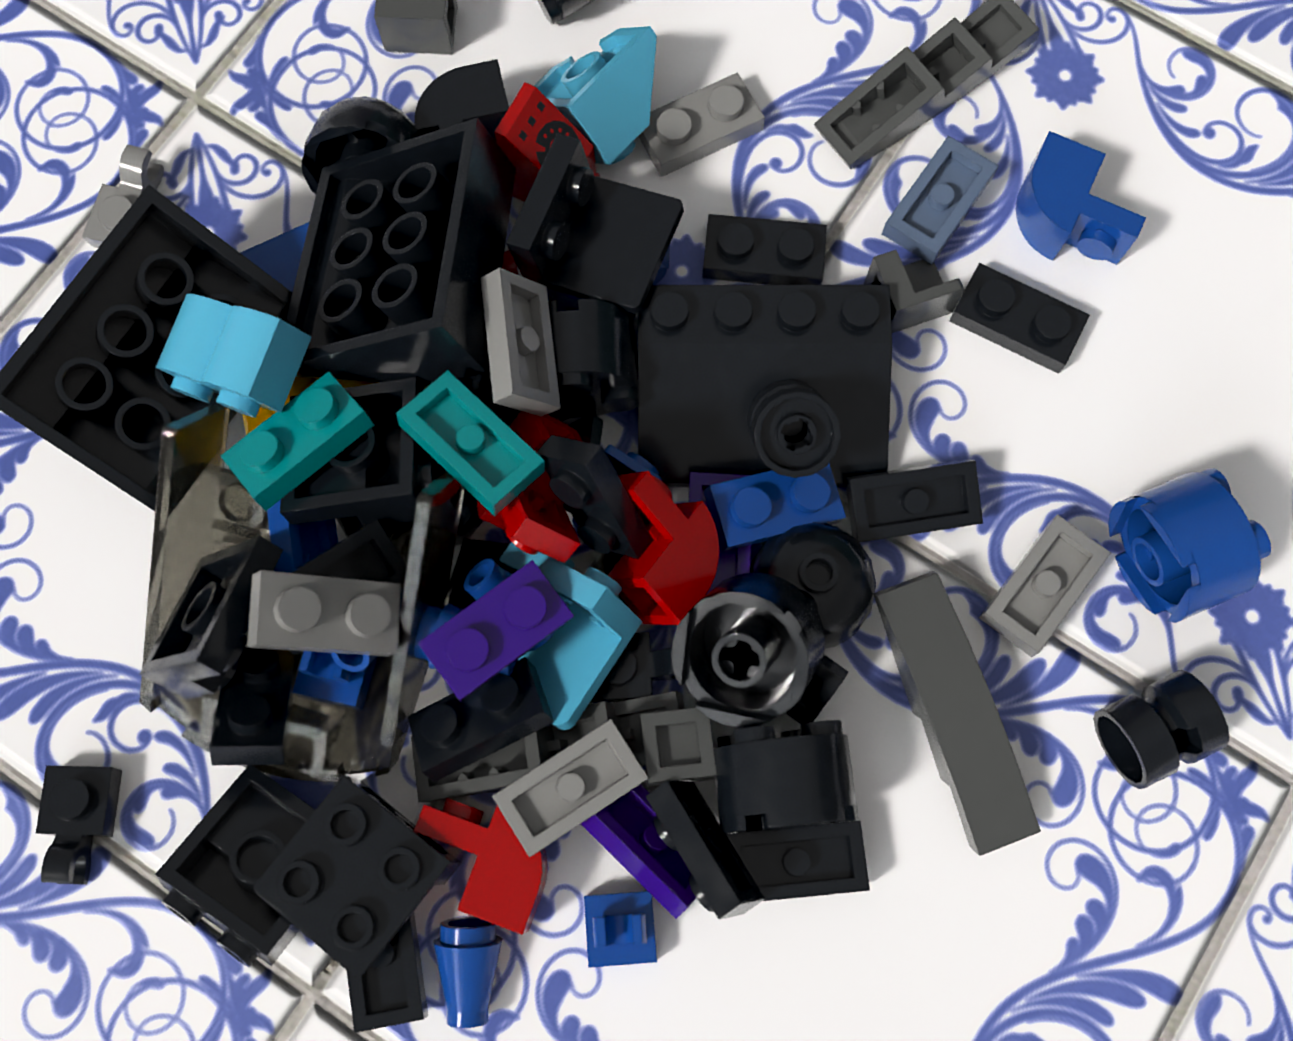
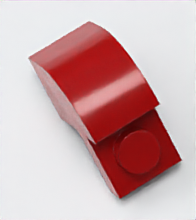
(537, 516)
(678, 562)
(504, 879)

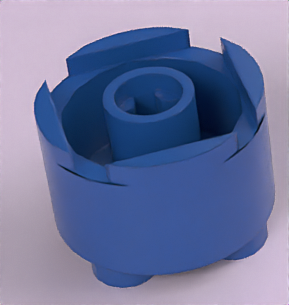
(1188, 545)

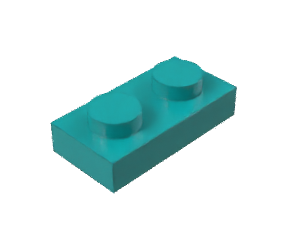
(297, 441)
(471, 442)

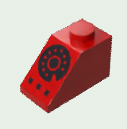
(528, 134)

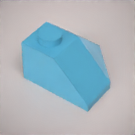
(607, 91)

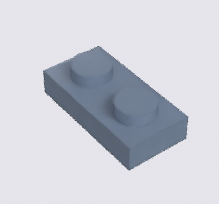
(939, 200)

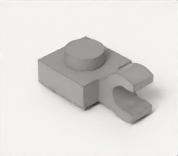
(113, 202)

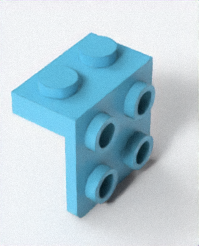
(585, 647)

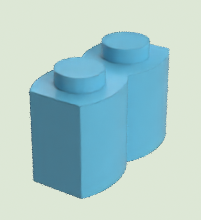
(232, 353)

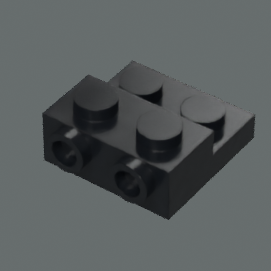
(376, 473)
(209, 623)
(225, 857)

